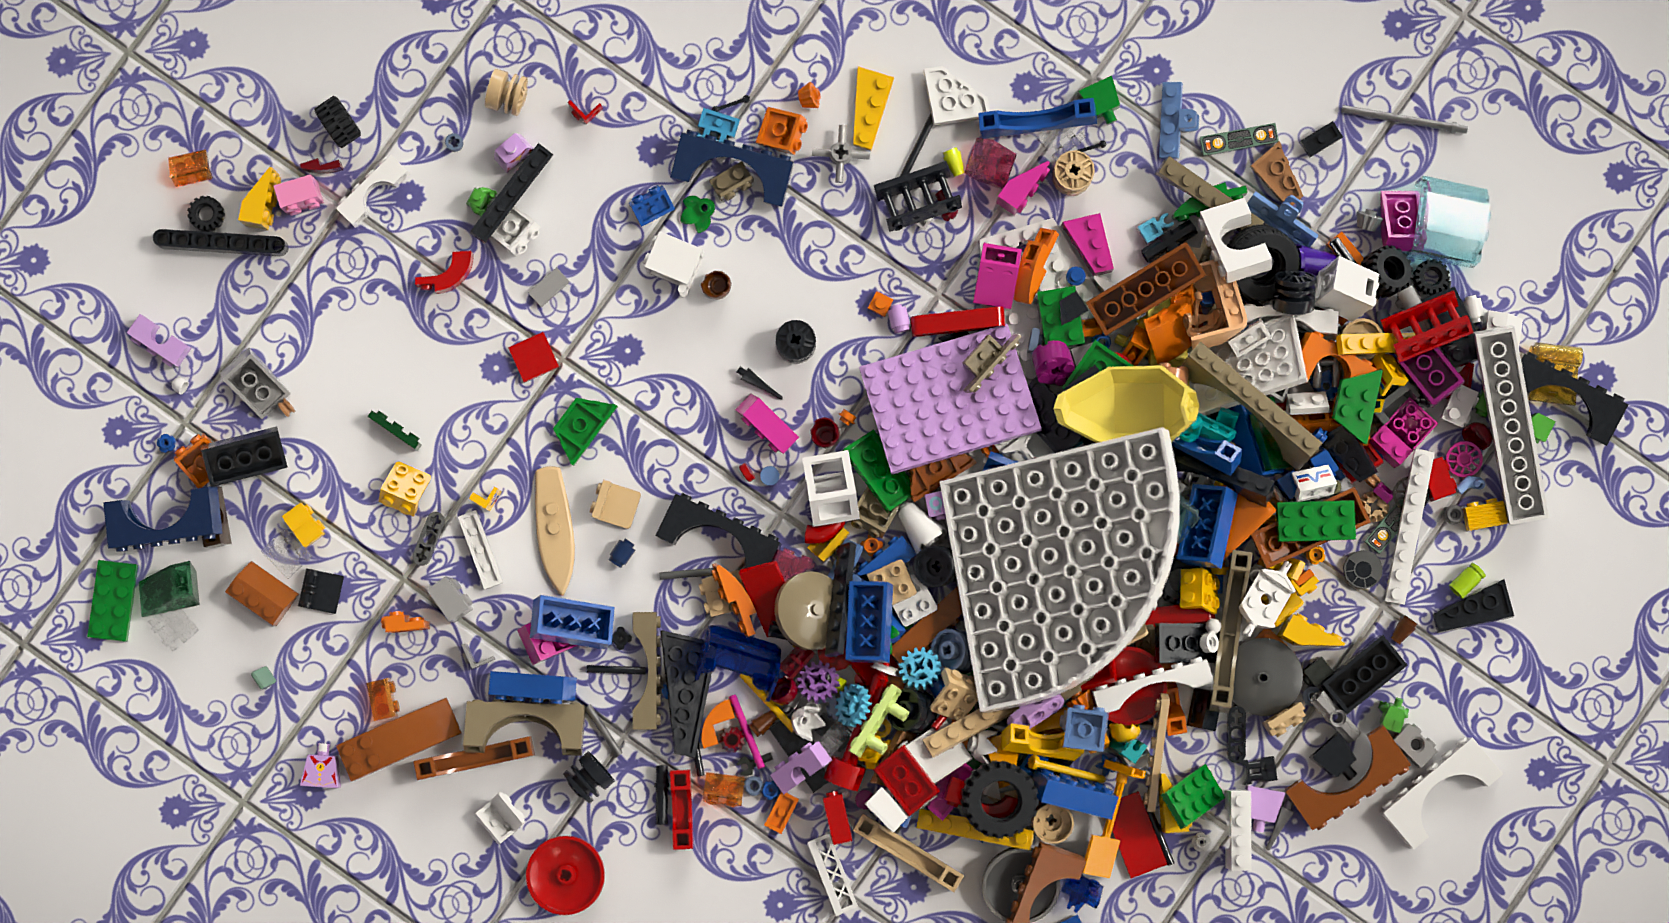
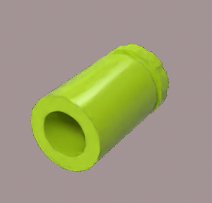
(1467, 580)

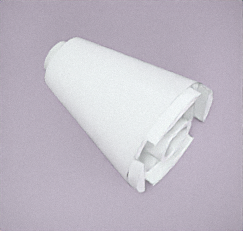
(920, 528)

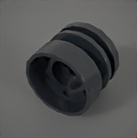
(1294, 292)
(791, 352)
(926, 566)
(588, 777)

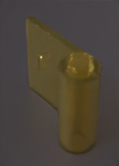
(1564, 357)

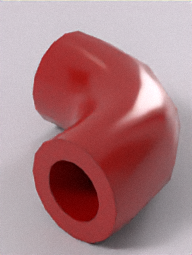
(822, 533)

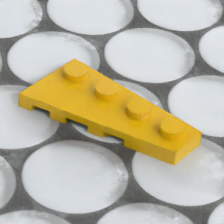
(871, 99)

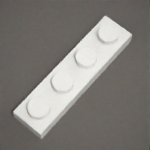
(480, 549)

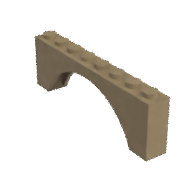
(1292, 438)
(1230, 632)

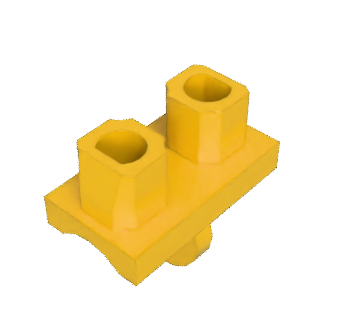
(871, 756)

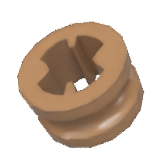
(286, 407)
(1371, 481)

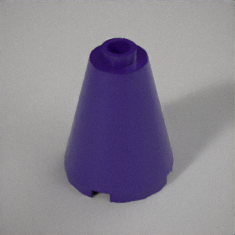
(1313, 260)

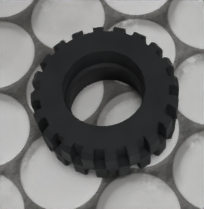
(1023, 811)

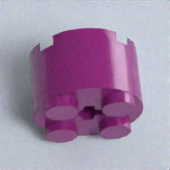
(1053, 363)

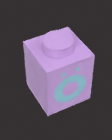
(935, 505)

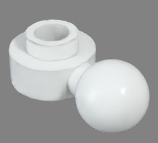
(1209, 641)

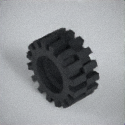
(195, 208)
(1436, 266)

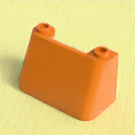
(1246, 520)

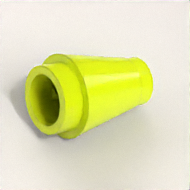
(954, 161)

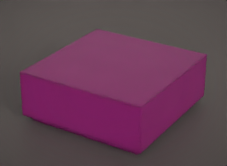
(1383, 492)

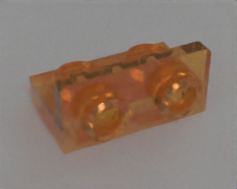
(189, 168)
(723, 789)

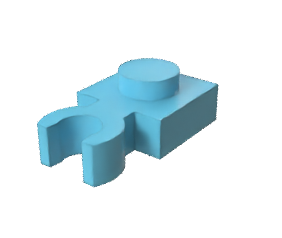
(1153, 229)

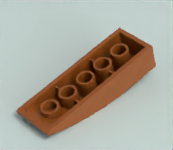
(1146, 288)
(1275, 552)
(398, 739)

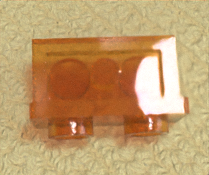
(382, 699)

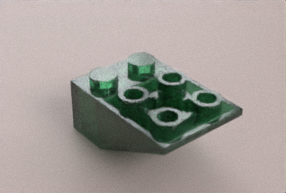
(169, 589)

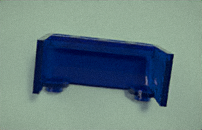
(741, 655)

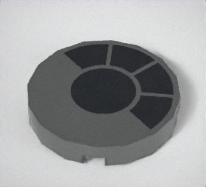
(1362, 569)

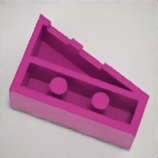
(1091, 242)
(766, 423)

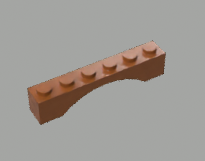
(464, 760)

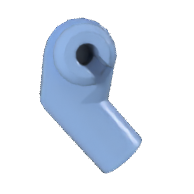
(1470, 482)

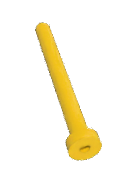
(1034, 763)

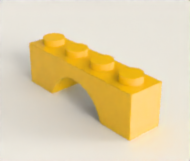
(1022, 740)

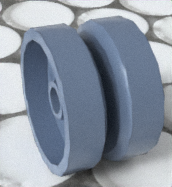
(952, 650)

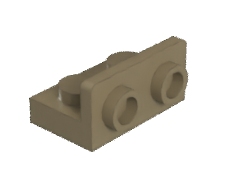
(732, 181)

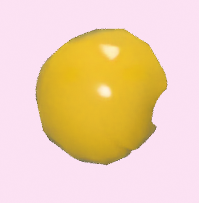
(1124, 733)

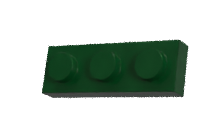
(395, 429)

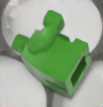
(480, 198)
(1393, 714)

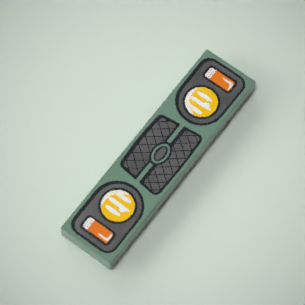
(1239, 139)
(1385, 529)

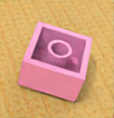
(299, 195)

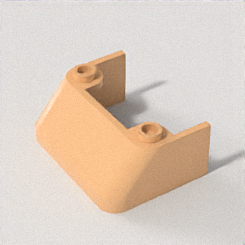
(1226, 297)

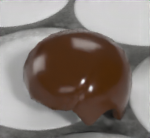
(716, 285)

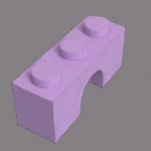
(144, 332)
(811, 759)

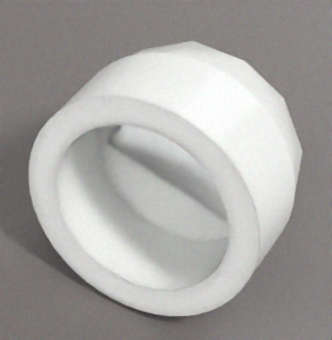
(180, 385)

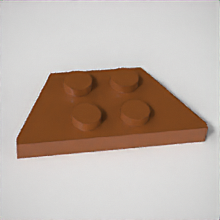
(928, 477)

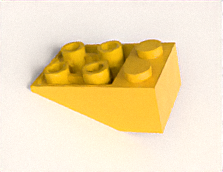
(259, 202)
(1301, 633)

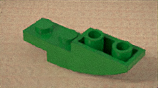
(1194, 207)

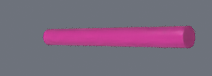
(746, 731)

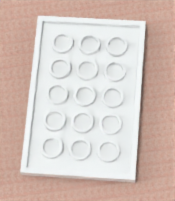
(1268, 367)

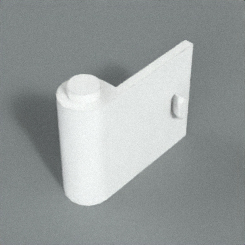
(942, 764)

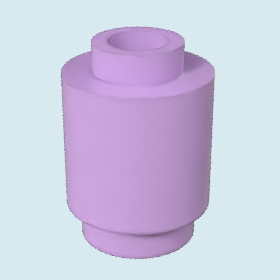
(899, 318)

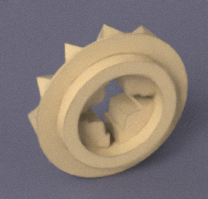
(1376, 515)

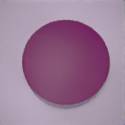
(862, 797)

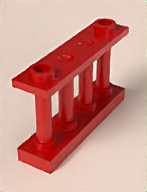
(1432, 338)

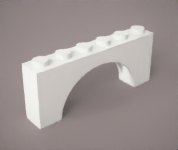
(1405, 810)

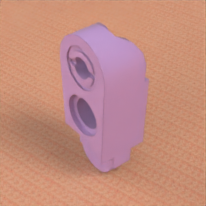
(1036, 712)

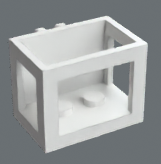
(831, 495)

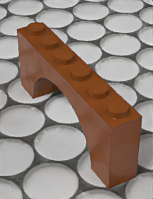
(1321, 806)
(1047, 866)

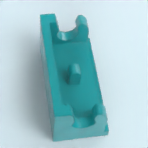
(1130, 750)

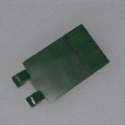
(1268, 447)

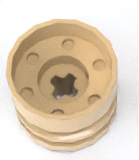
(507, 92)
(1067, 182)
(1055, 830)

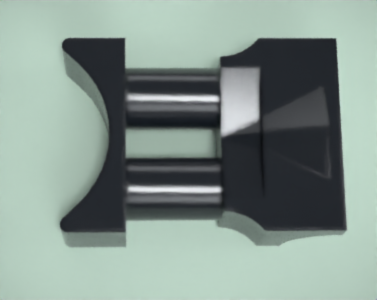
(1267, 770)

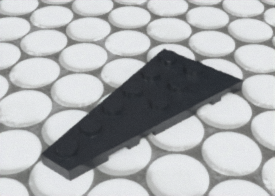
(685, 695)

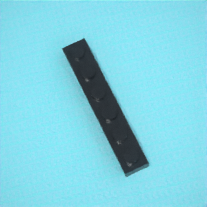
(511, 193)
(839, 602)

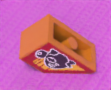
(1136, 345)

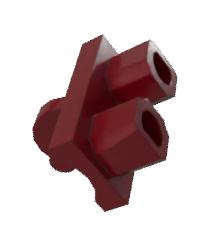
(796, 661)

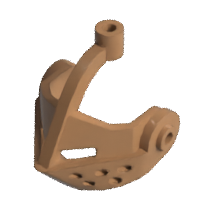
(1214, 320)

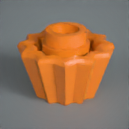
(809, 96)
(1081, 698)

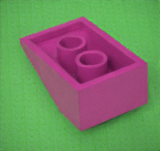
(1399, 217)

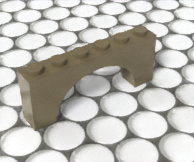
(486, 718)

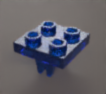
(1082, 892)

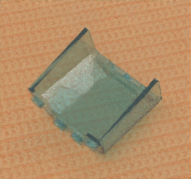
(1450, 222)

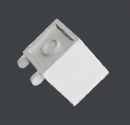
(674, 261)
(1346, 288)

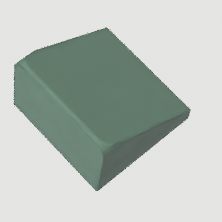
(263, 677)

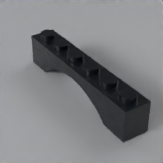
(1246, 483)

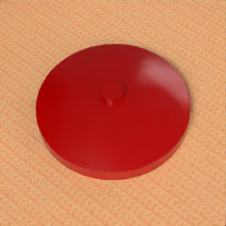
(1140, 704)
(565, 875)

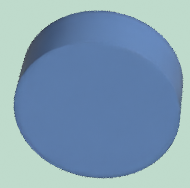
(769, 475)

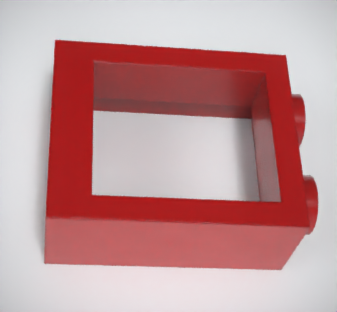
(837, 817)

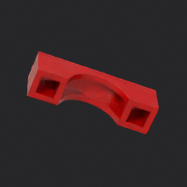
(682, 809)
(999, 809)

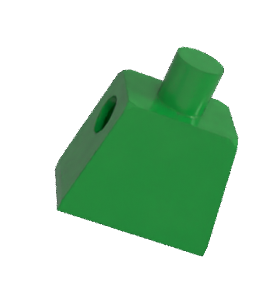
(1105, 98)

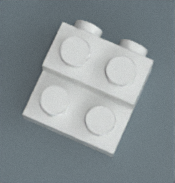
(516, 231)

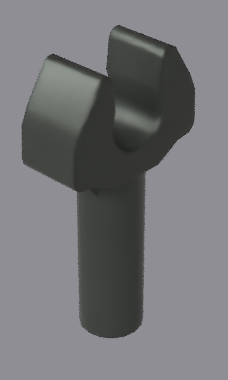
(751, 763)

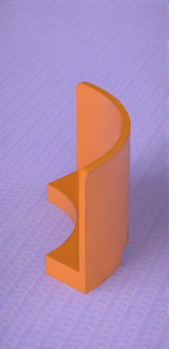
(1167, 326)

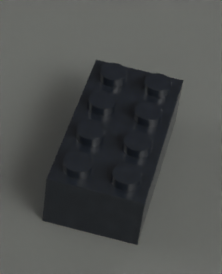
(243, 456)
(1363, 674)

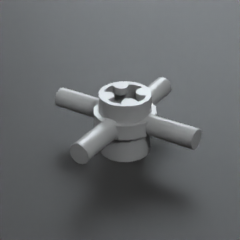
(841, 146)

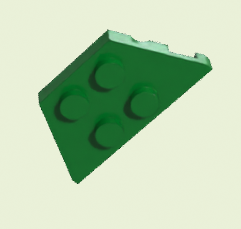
(1357, 403)
(581, 425)

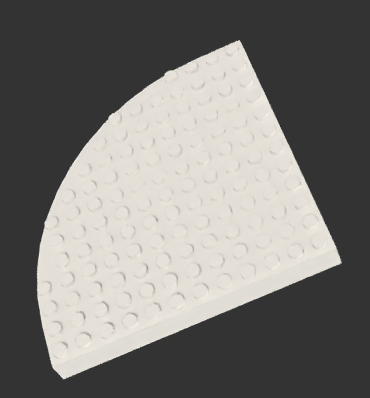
(1061, 561)

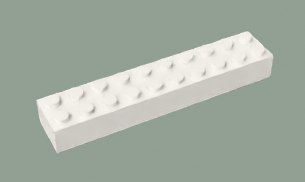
(1511, 424)

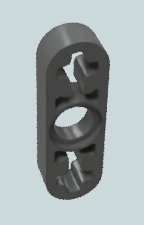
(418, 550)

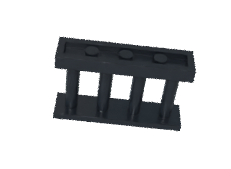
(911, 181)

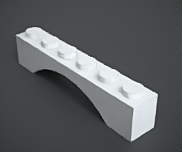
(1321, 321)
(1192, 674)

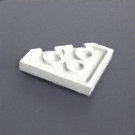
(952, 98)

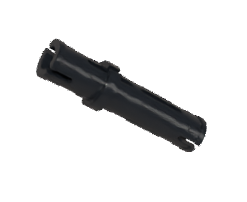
(661, 794)

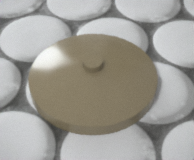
(804, 609)

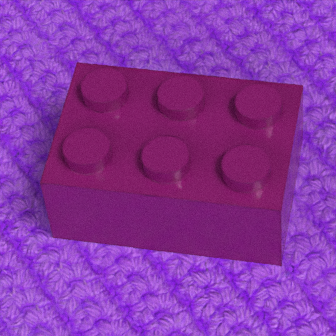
(1432, 375)

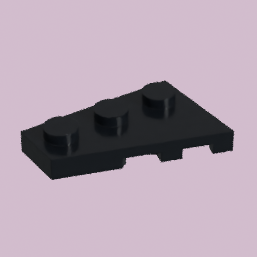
(1349, 453)

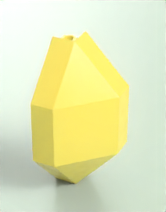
(1127, 403)

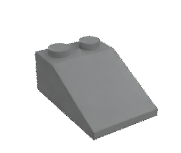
(254, 383)

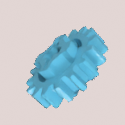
(922, 659)
(853, 705)

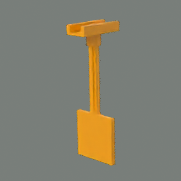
(1103, 849)

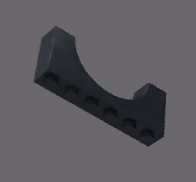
(1603, 409)
(687, 515)

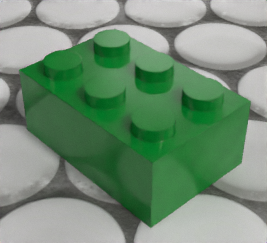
(1050, 318)

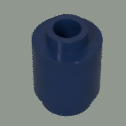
(622, 552)

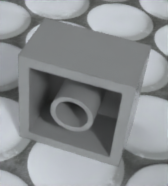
(450, 599)

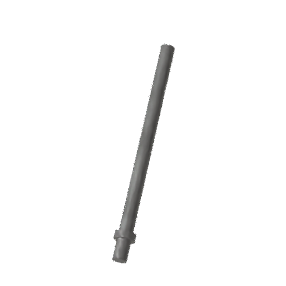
(1452, 127)

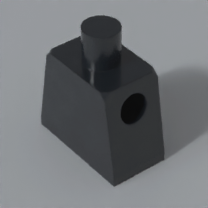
(1335, 757)

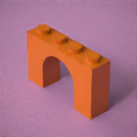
(1316, 348)

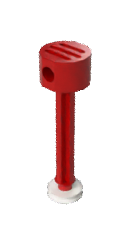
(845, 770)

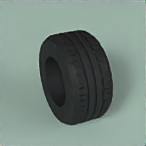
(1285, 259)

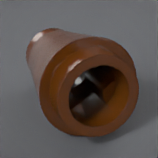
(1403, 629)
(763, 723)

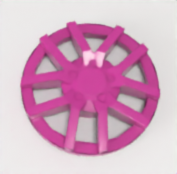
(1464, 458)

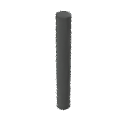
(685, 573)

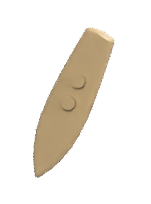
(554, 527)

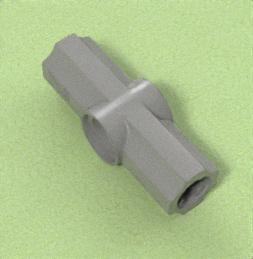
(1327, 709)

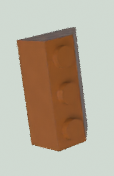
(262, 593)

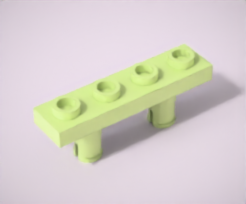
(879, 713)

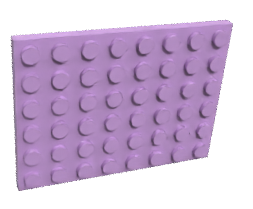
(930, 417)

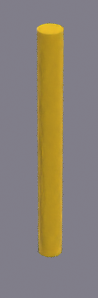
(771, 705)

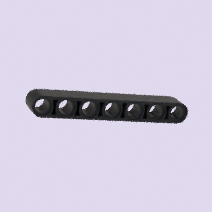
(211, 242)

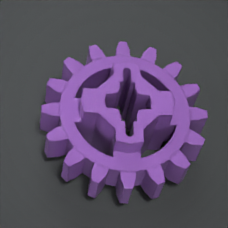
(815, 674)

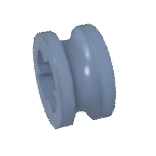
(458, 138)

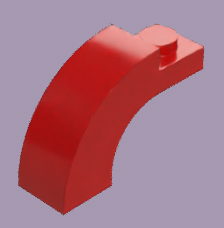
(452, 277)

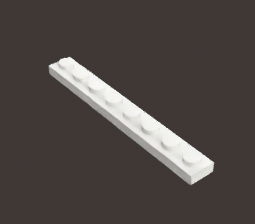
(1409, 526)

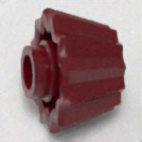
(732, 739)

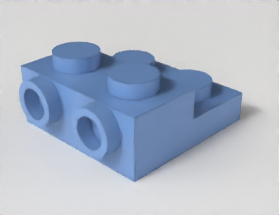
(1086, 728)

